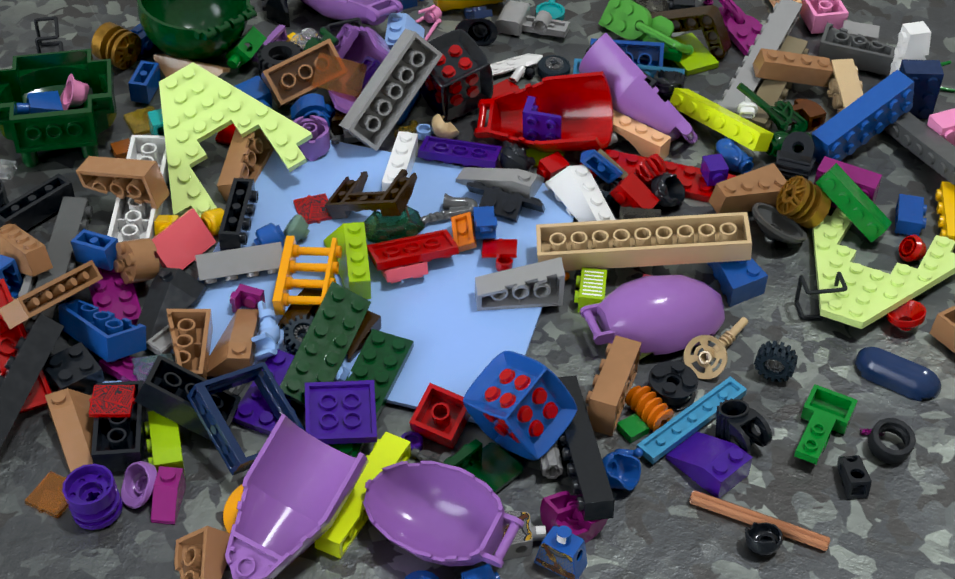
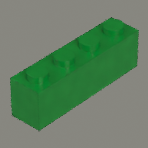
(853, 202)

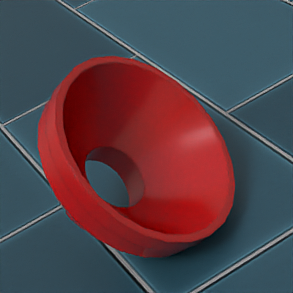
(907, 315)

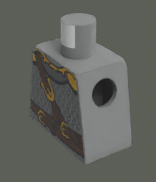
(525, 536)

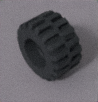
(276, 53)

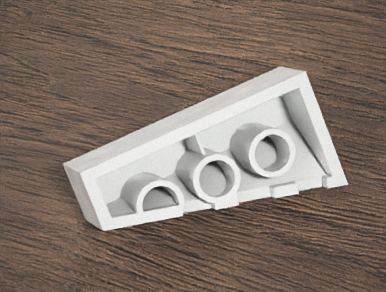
(912, 43)
(580, 194)

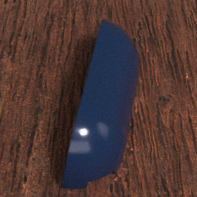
(897, 374)

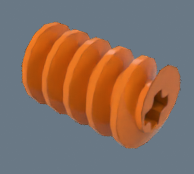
(648, 407)

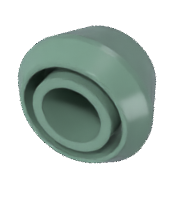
(297, 227)

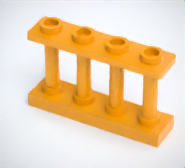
(289, 266)

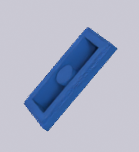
(600, 165)

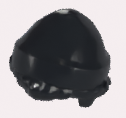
(667, 82)
(515, 157)
(668, 190)

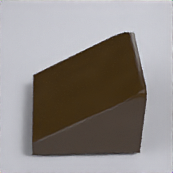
(336, 120)

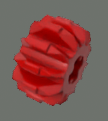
(650, 168)

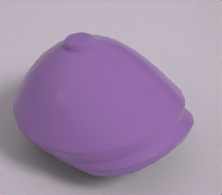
(138, 484)

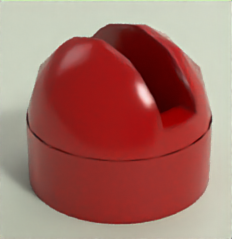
(503, 264)

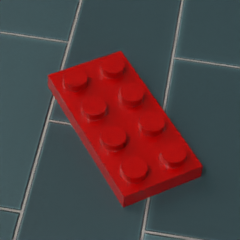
(412, 250)

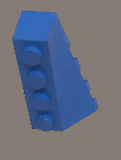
(641, 52)

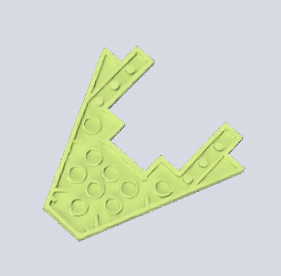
(199, 106)
(870, 290)

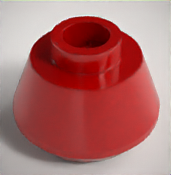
(912, 248)

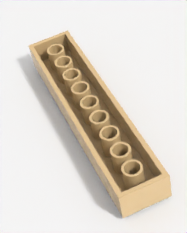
(646, 241)

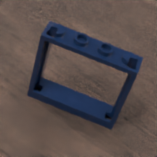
(214, 422)

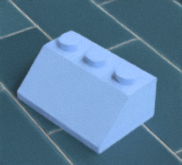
(397, 24)

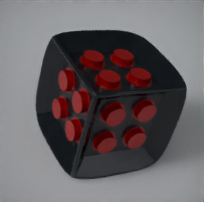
(458, 77)

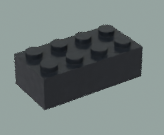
(167, 391)
(120, 439)

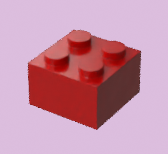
(440, 416)

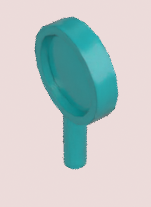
(555, 9)

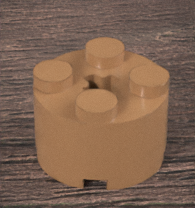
(136, 260)

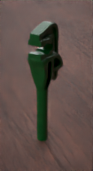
(781, 114)

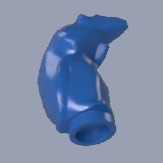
(734, 156)

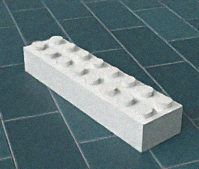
(132, 219)

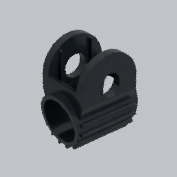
(793, 163)
(739, 420)

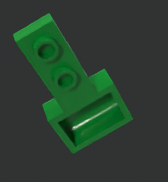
(825, 412)

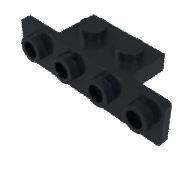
(505, 204)

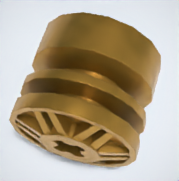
(116, 44)
(803, 202)

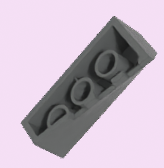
(867, 55)

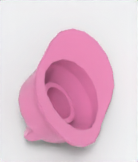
(74, 93)

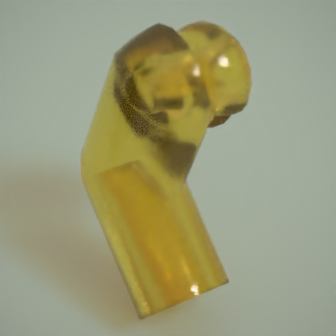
(410, 128)

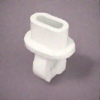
(747, 108)

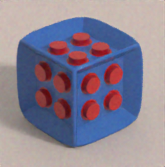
(520, 404)

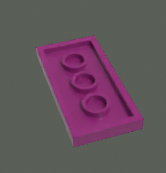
(115, 296)

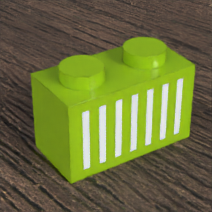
(591, 285)

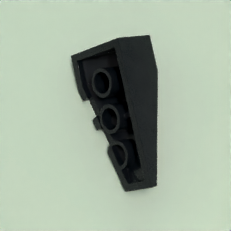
(169, 290)

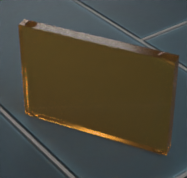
(339, 75)

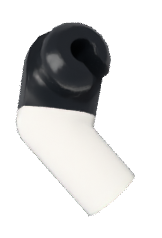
(522, 71)

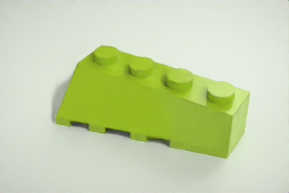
(354, 260)

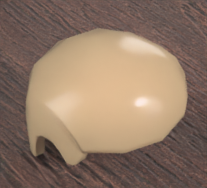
(443, 129)

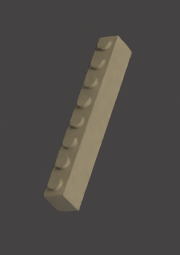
(777, 90)

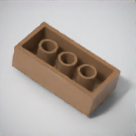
(295, 75)
(613, 384)

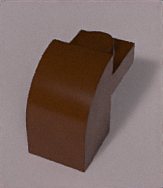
(811, 112)

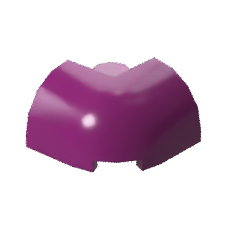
(561, 510)

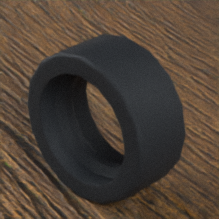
(896, 427)

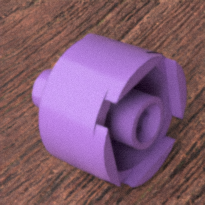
(320, 142)

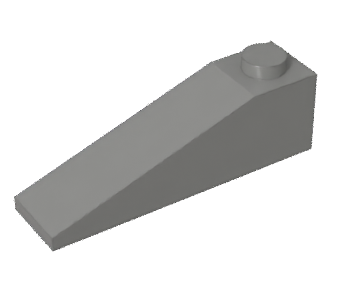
(507, 179)

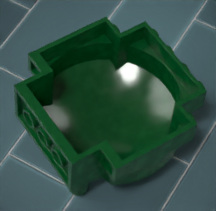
(57, 128)

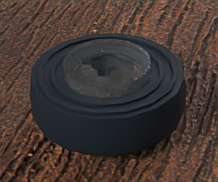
(553, 66)

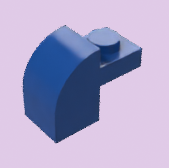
(311, 102)
(484, 222)

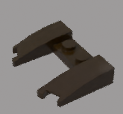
(391, 202)
(370, 321)

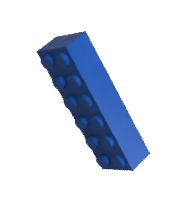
(864, 118)

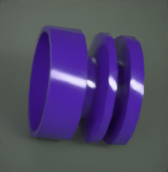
(92, 496)

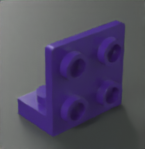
(540, 125)

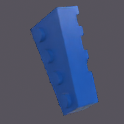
(739, 280)
(101, 331)

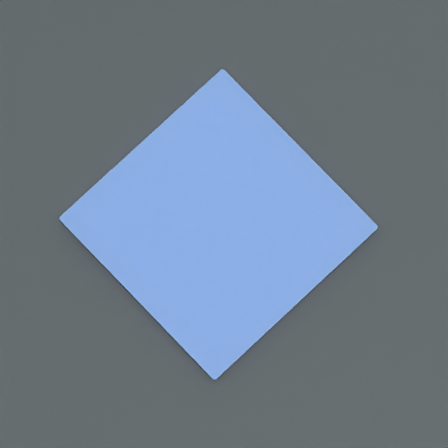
(435, 310)

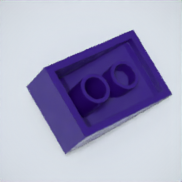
(711, 462)

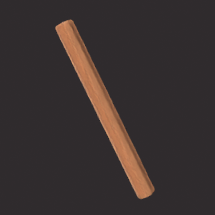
(749, 516)

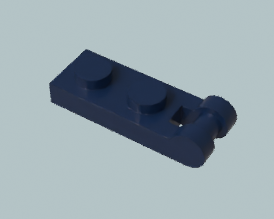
(477, 12)

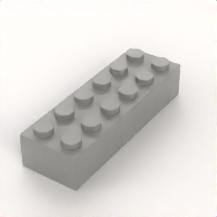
(391, 89)

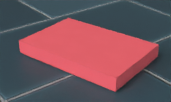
(182, 241)

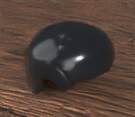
(763, 538)

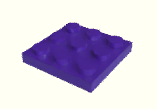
(341, 411)

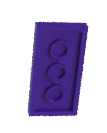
(459, 152)
(253, 409)

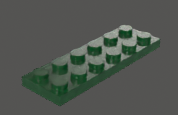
(325, 341)

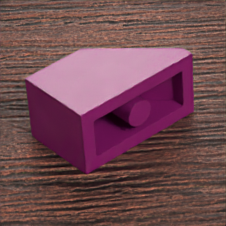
(167, 495)

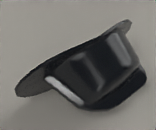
(480, 30)

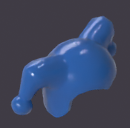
(623, 468)

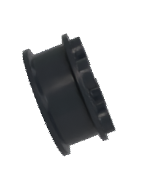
(674, 384)

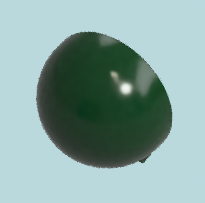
(194, 27)

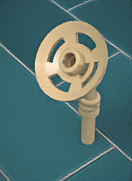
(710, 353)

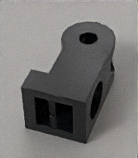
(854, 476)

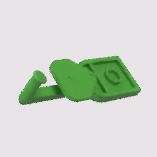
(626, 19)

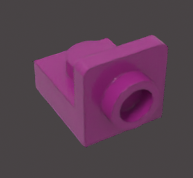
(247, 297)

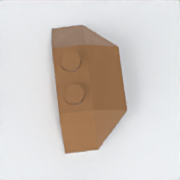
(171, 64)

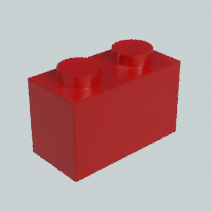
(633, 193)

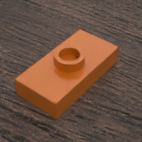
(464, 231)

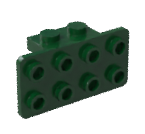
(487, 463)

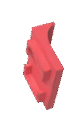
(399, 273)

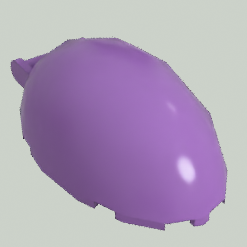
(658, 312)
(440, 514)

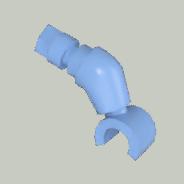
(268, 335)

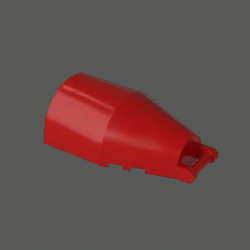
(579, 98)

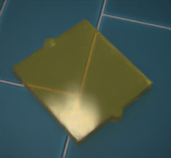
(139, 121)

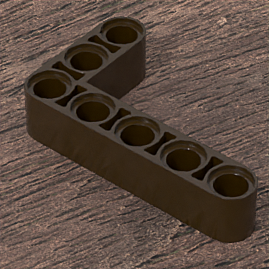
(702, 18)

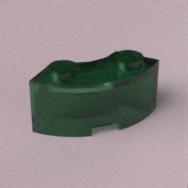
(387, 228)

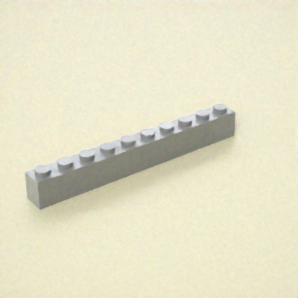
(772, 37)

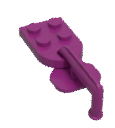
(740, 27)

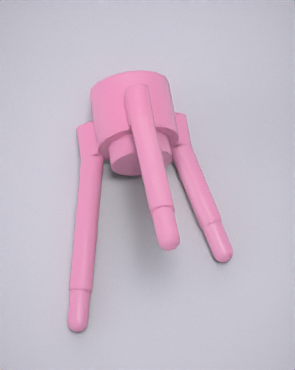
(431, 15)

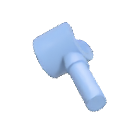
(343, 372)

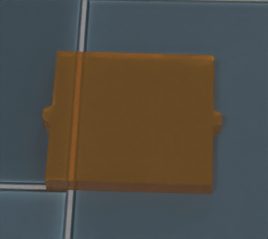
(49, 496)

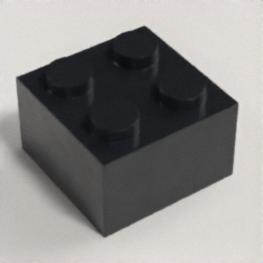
(73, 370)

